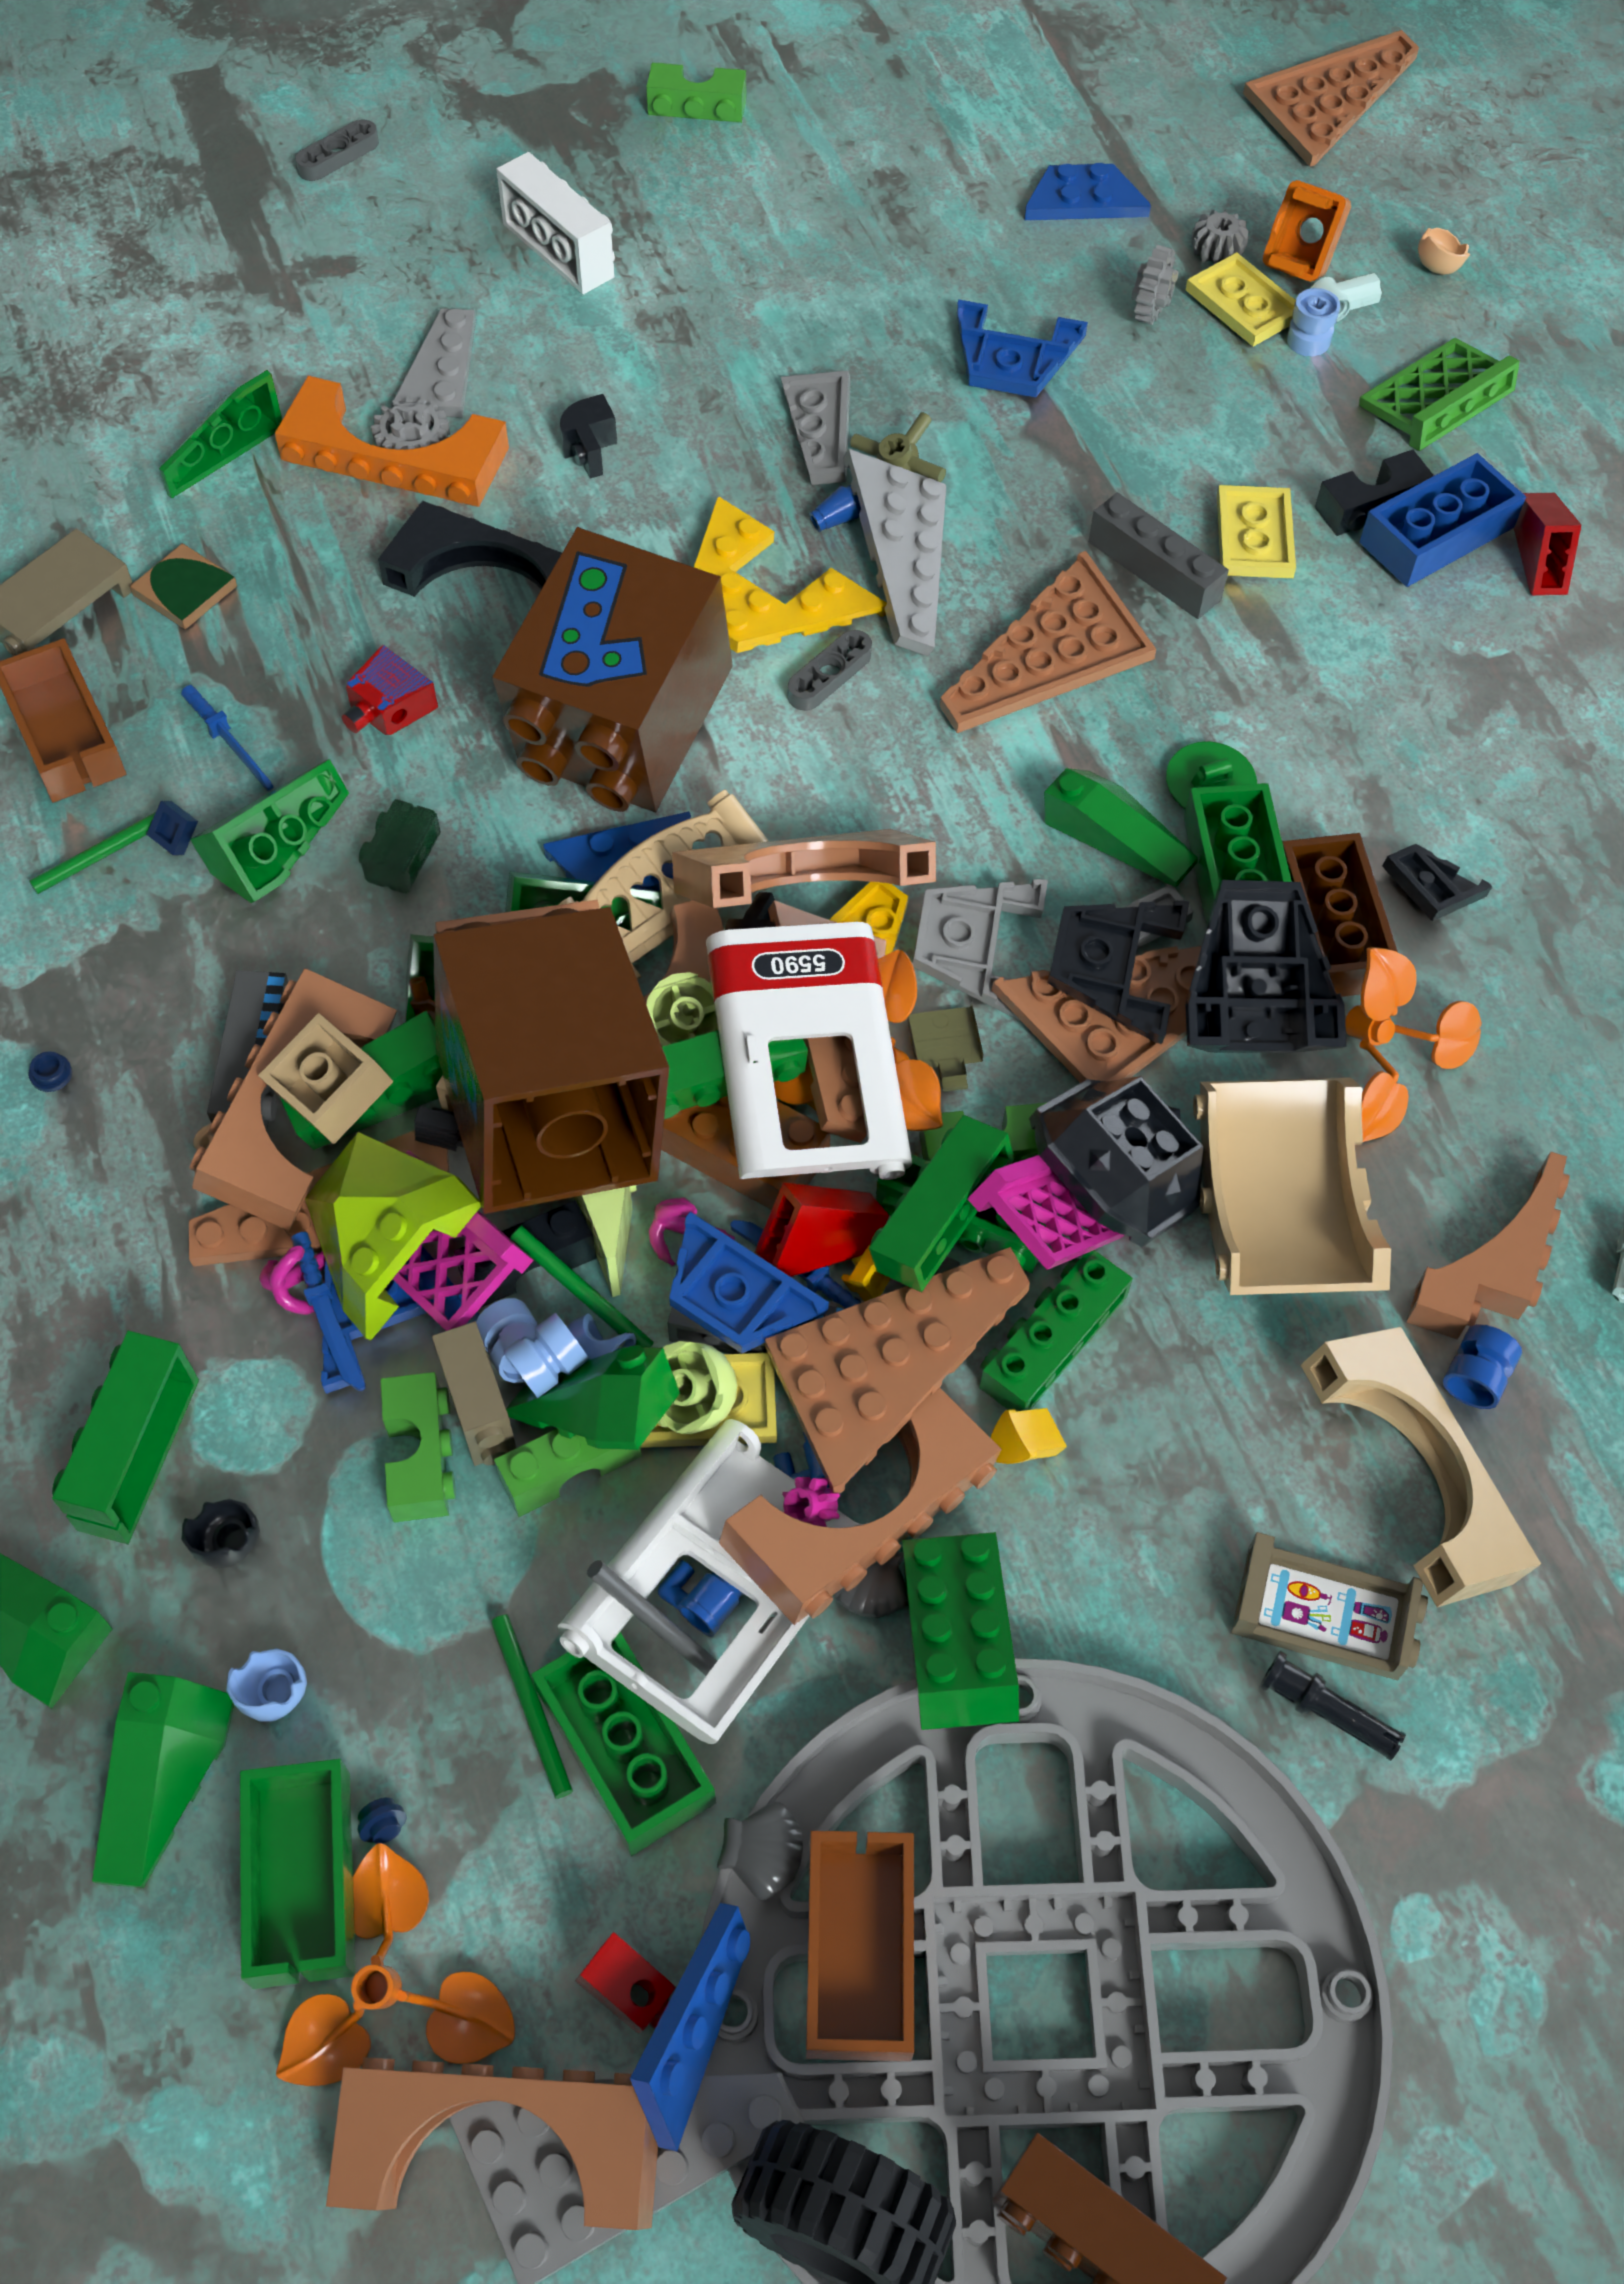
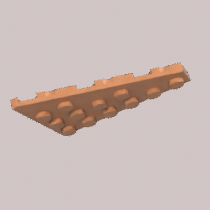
(1328, 95)
(1063, 642)

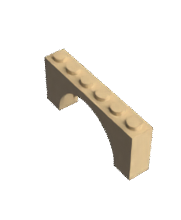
(1480, 1538)

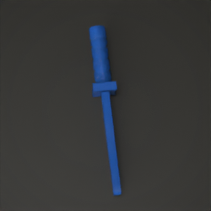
(218, 726)
(816, 1279)
(319, 1296)

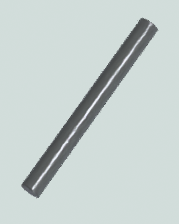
(651, 1616)

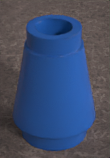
(836, 509)

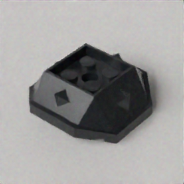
(1122, 1155)

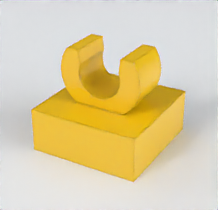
(865, 1278)

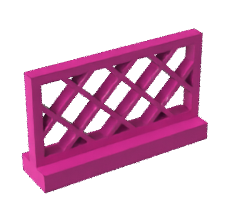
(1030, 1180)
(492, 1245)

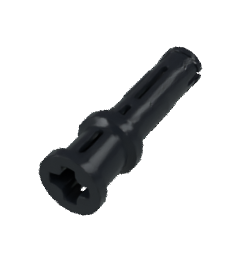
(1311, 1694)

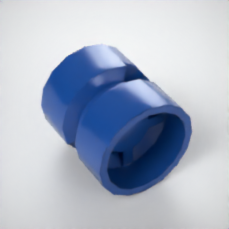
(1482, 1366)

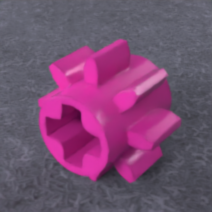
(811, 1501)

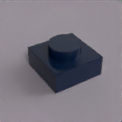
(172, 828)

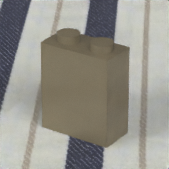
(475, 1393)

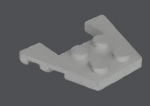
(961, 932)

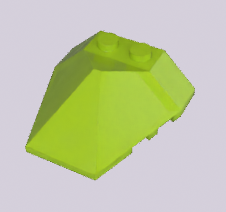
(374, 1215)

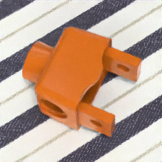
(1286, 246)

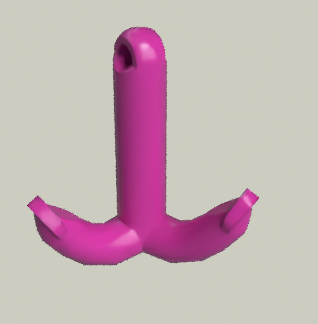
(670, 1215)
(282, 1275)

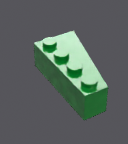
(409, 1060)

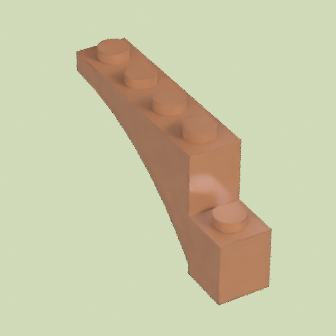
(1501, 1271)

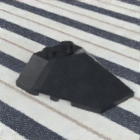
(1262, 976)

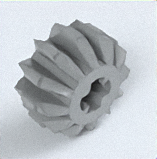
(1219, 236)

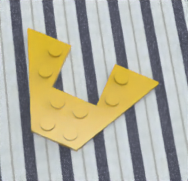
(753, 613)

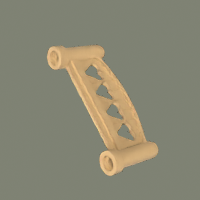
(649, 923)

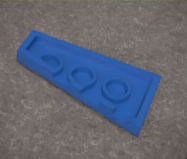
(684, 2038)

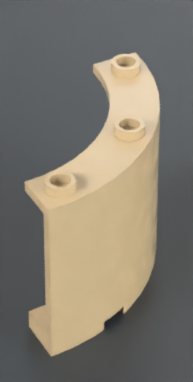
(1288, 1187)

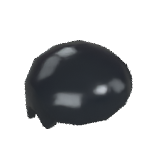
(221, 1533)

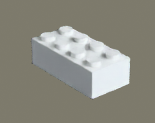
(556, 222)

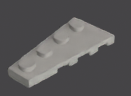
(443, 363)
(821, 421)

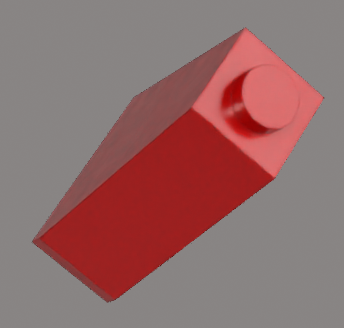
(1547, 543)
(818, 1227)

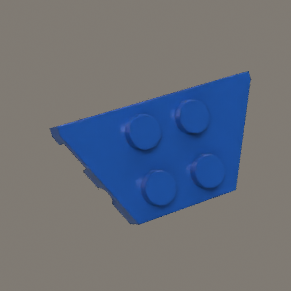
(1085, 193)
(594, 853)
(736, 1290)

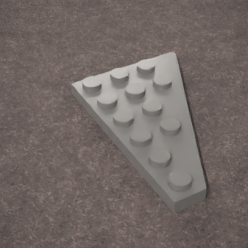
(536, 2189)

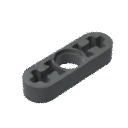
(318, 159)
(826, 684)

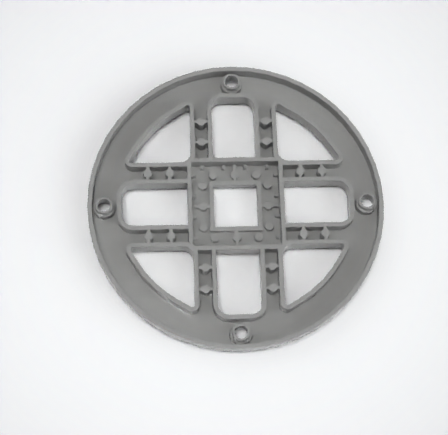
(1309, 1910)

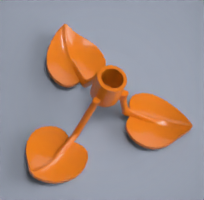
(1387, 985)
(916, 1079)
(324, 2036)

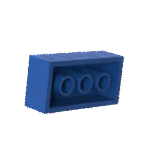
(1442, 519)

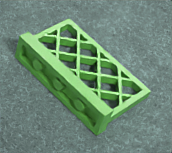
(1455, 404)

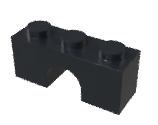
(1347, 500)
(560, 1230)

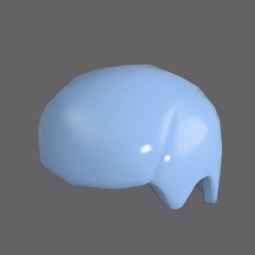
(267, 1685)

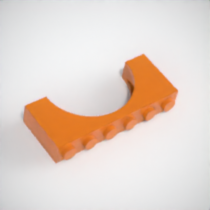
(451, 469)

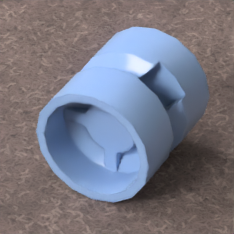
(1313, 322)
(502, 1326)
(546, 1355)

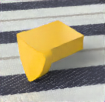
(1026, 1436)

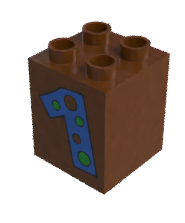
(614, 671)
(548, 1057)

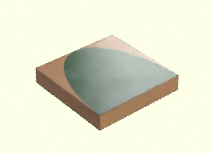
(183, 586)

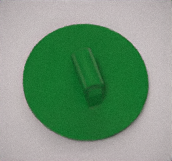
(1206, 766)

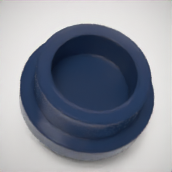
(49, 1071)
(380, 1821)

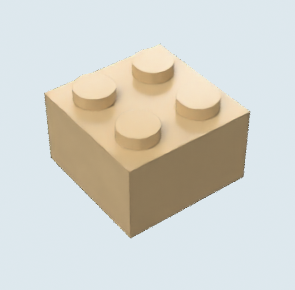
(326, 1078)

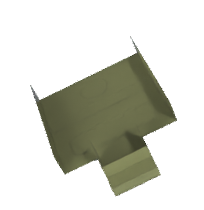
(948, 1042)

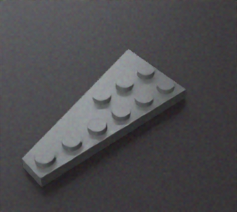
(904, 536)

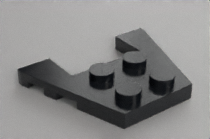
(1098, 955)

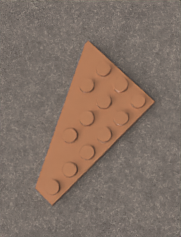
(1091, 1042)
(875, 1362)

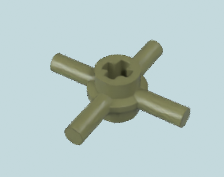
(902, 449)

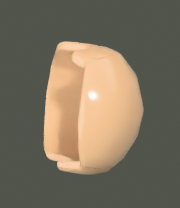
(1442, 251)

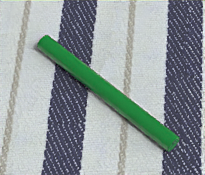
(91, 855)
(577, 1286)
(531, 1707)

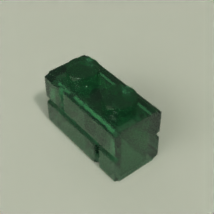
(399, 846)

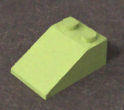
(609, 1220)

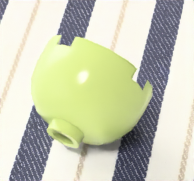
(682, 1008)
(705, 1387)

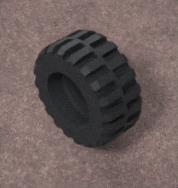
(842, 2209)

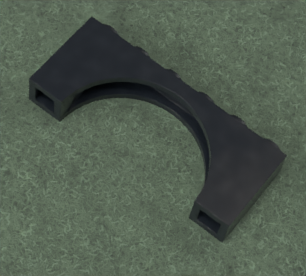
(444, 541)

